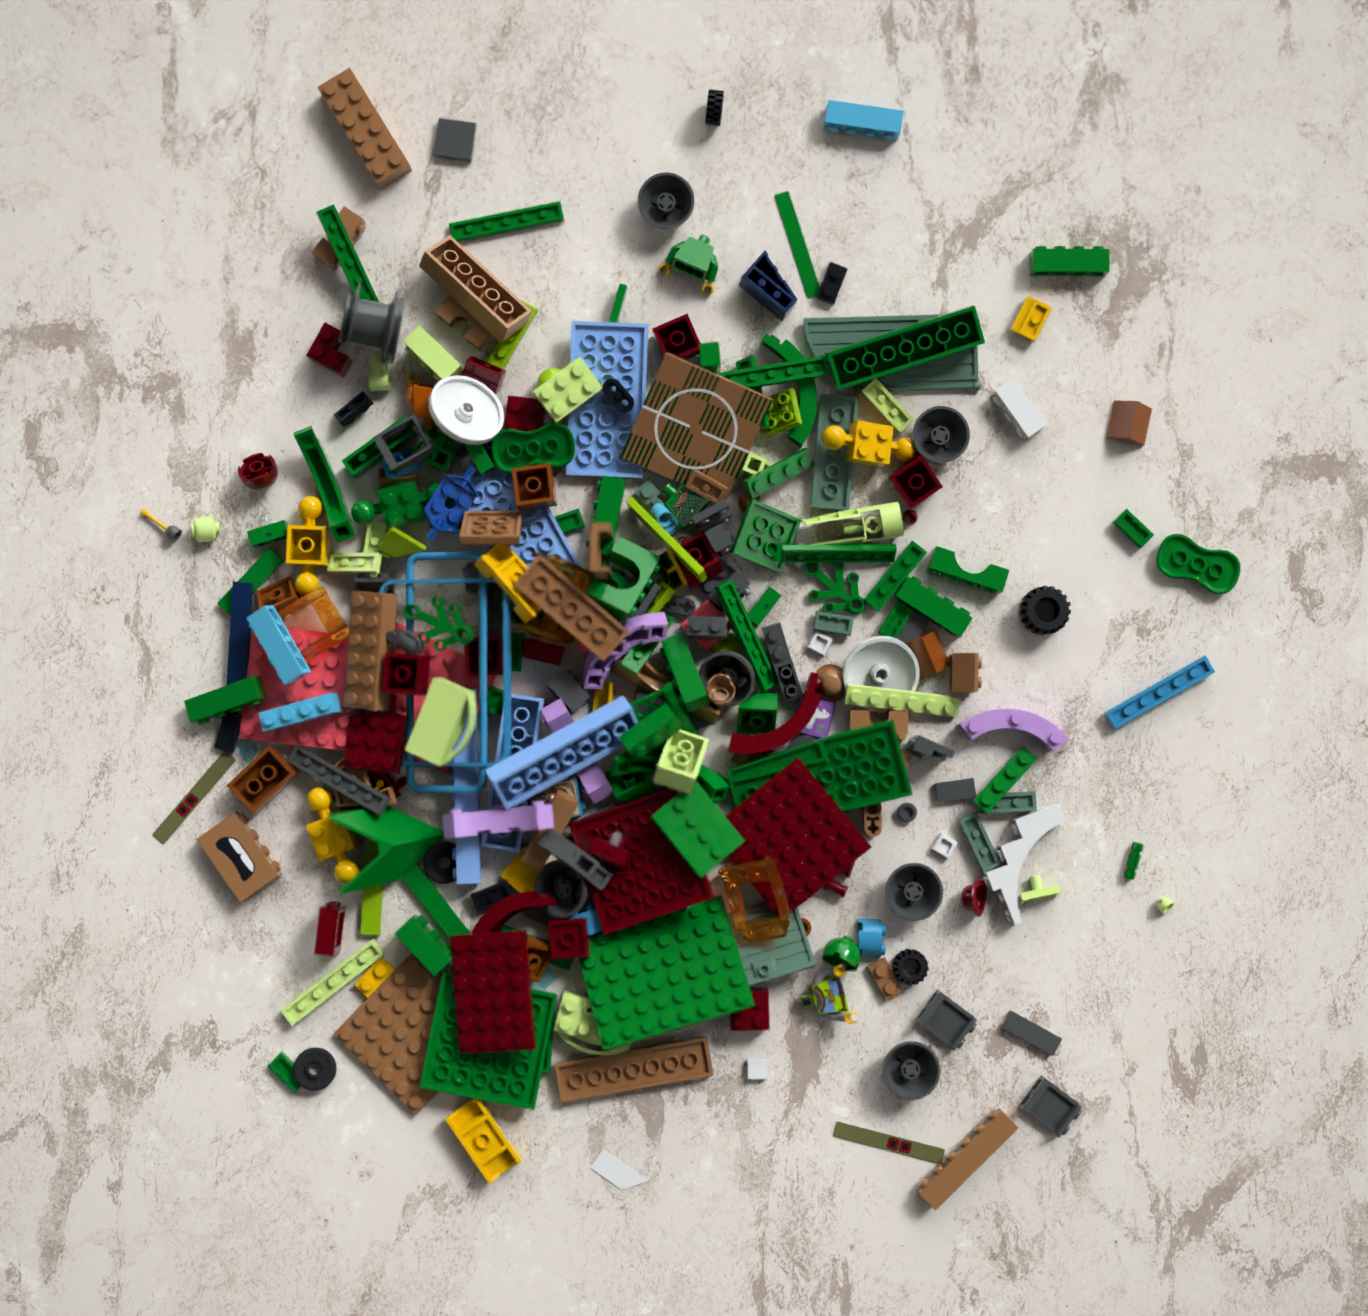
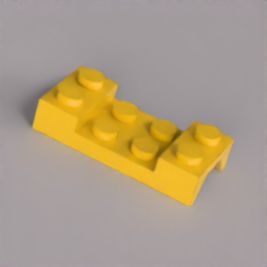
(506, 569)
(483, 1139)

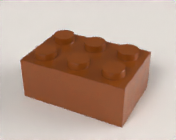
(263, 779)

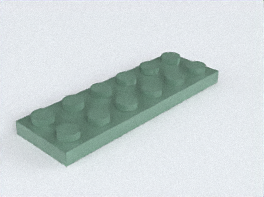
(831, 472)

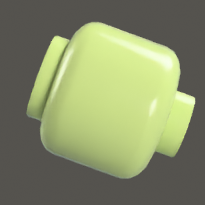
(204, 529)

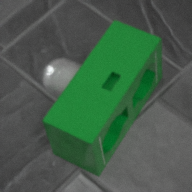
(478, 456)
(268, 532)
(762, 604)

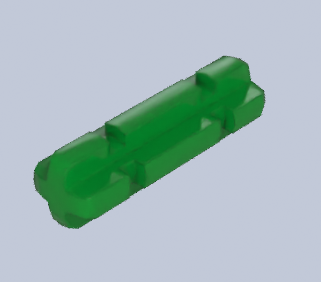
(1133, 860)

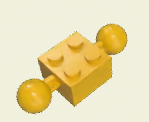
(869, 443)
(308, 545)
(331, 838)

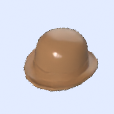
(831, 683)

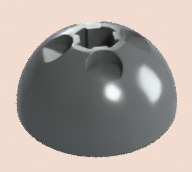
(666, 190)
(950, 429)
(725, 663)
(565, 886)
(924, 894)
(920, 1076)

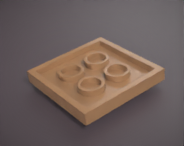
(491, 527)

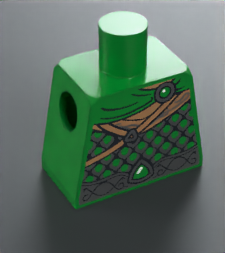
(683, 503)

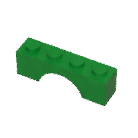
(944, 563)

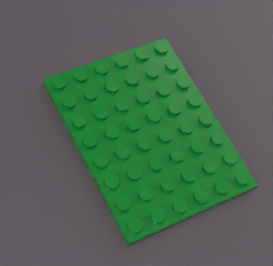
(665, 974)

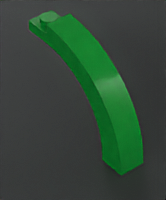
(806, 388)
(327, 484)
(709, 781)

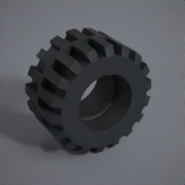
(1060, 605)

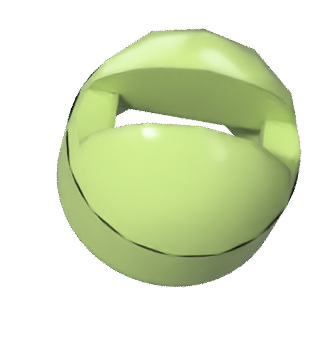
(1165, 905)

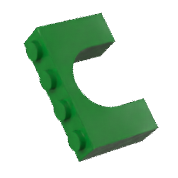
(642, 565)

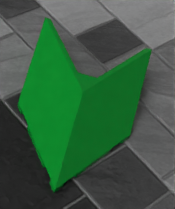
(400, 842)

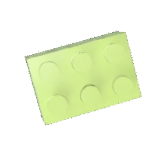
(431, 355)
(567, 389)
(681, 761)

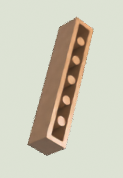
(967, 1158)

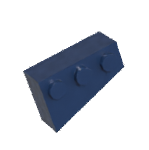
(768, 287)

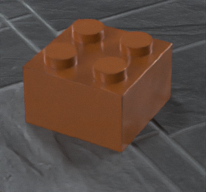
(534, 487)

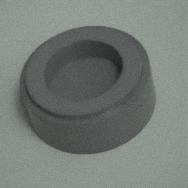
(907, 812)

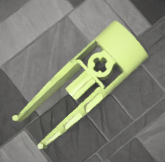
(888, 521)

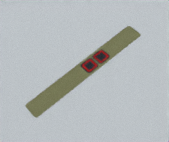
(194, 797)
(888, 1142)

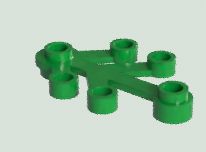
(837, 590)
(442, 624)

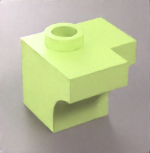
(752, 465)

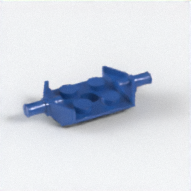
(463, 494)

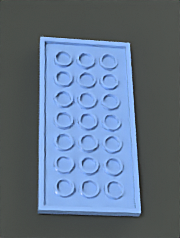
(596, 424)
(539, 527)

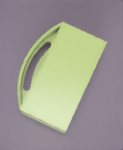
(443, 722)
(577, 1019)

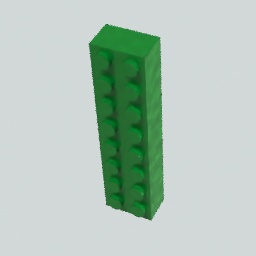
(905, 347)

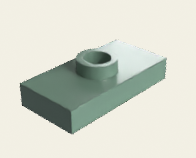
(833, 623)

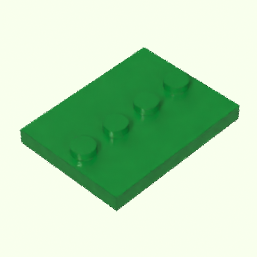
(697, 829)

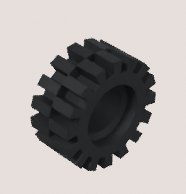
(714, 107)
(910, 978)

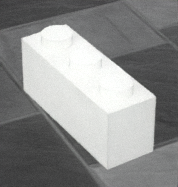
(1019, 409)

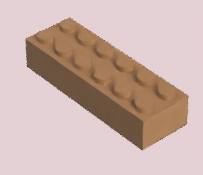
(364, 128)
(475, 288)
(370, 620)

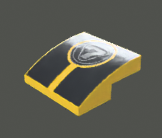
(671, 571)

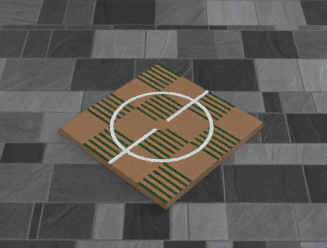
(695, 423)

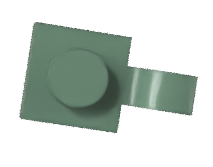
(648, 494)

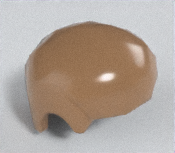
(720, 690)

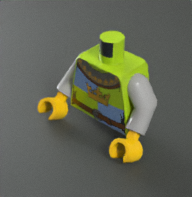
(829, 995)

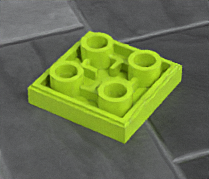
(783, 412)

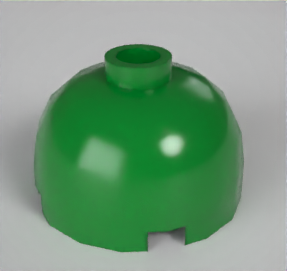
(842, 951)

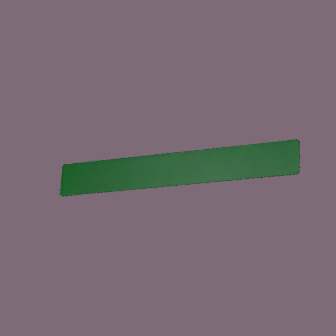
(797, 243)

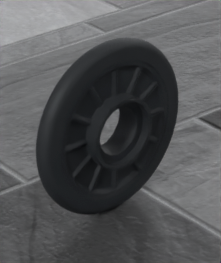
(432, 859)
(309, 1057)

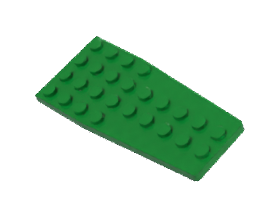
(851, 765)

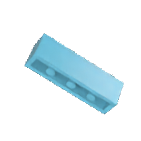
(863, 119)
(278, 645)
(300, 712)

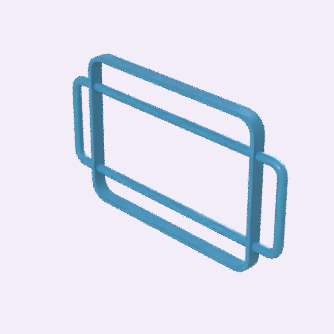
(482, 764)

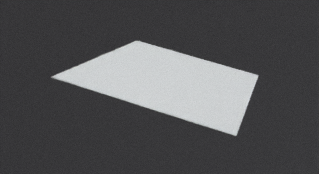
(616, 1171)

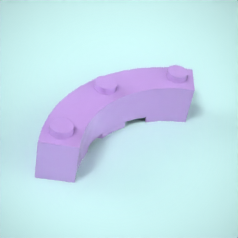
(641, 629)
(1015, 719)
(593, 778)
(498, 820)

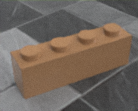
(563, 808)

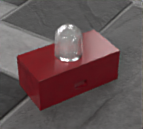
(611, 849)

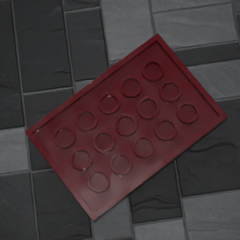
(493, 992)

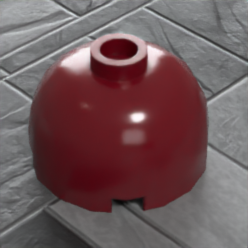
(258, 471)

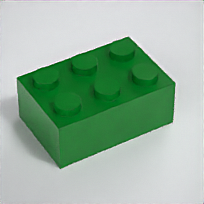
(425, 943)

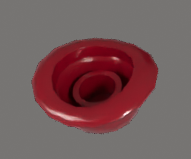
(974, 897)

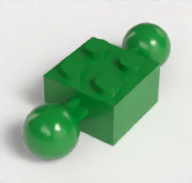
(397, 502)

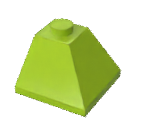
(398, 544)

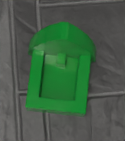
(495, 700)

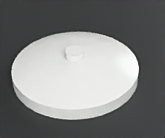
(466, 410)
(881, 663)

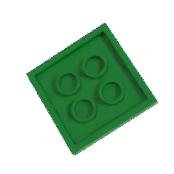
(763, 534)

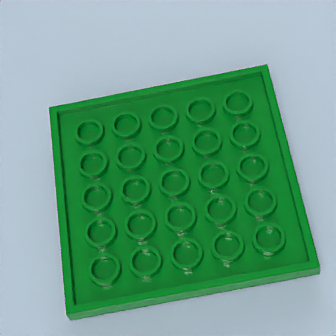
(489, 1076)

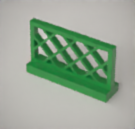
(672, 700)

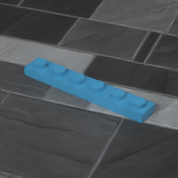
(1159, 692)

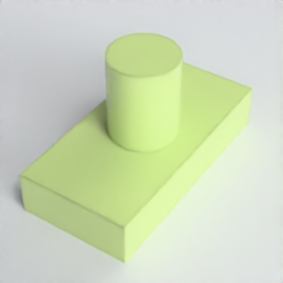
(1038, 891)

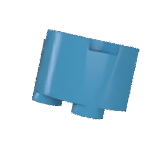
(870, 938)

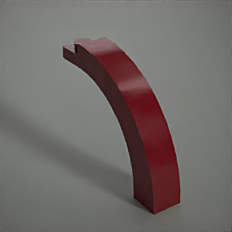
(764, 742)
(508, 907)

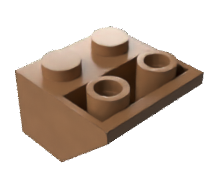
(964, 672)

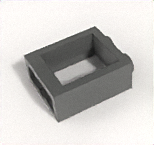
(394, 431)

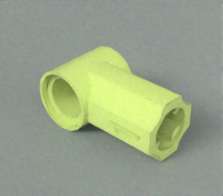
(379, 378)

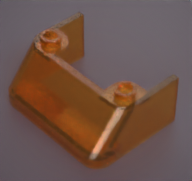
(547, 626)

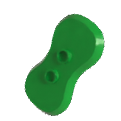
(518, 448)
(1183, 558)

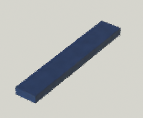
(239, 631)

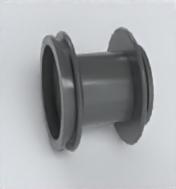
(373, 323)

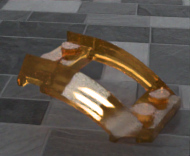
(329, 617)
(750, 873)

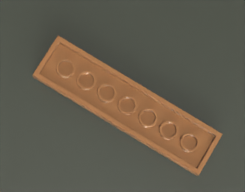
(634, 1069)

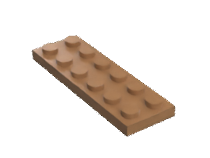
(571, 607)

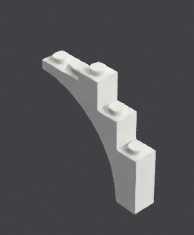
(1013, 853)

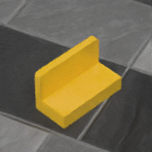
(603, 696)

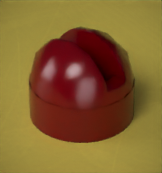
(907, 520)

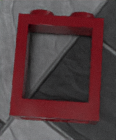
(330, 929)

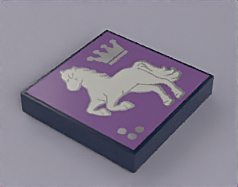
(821, 720)

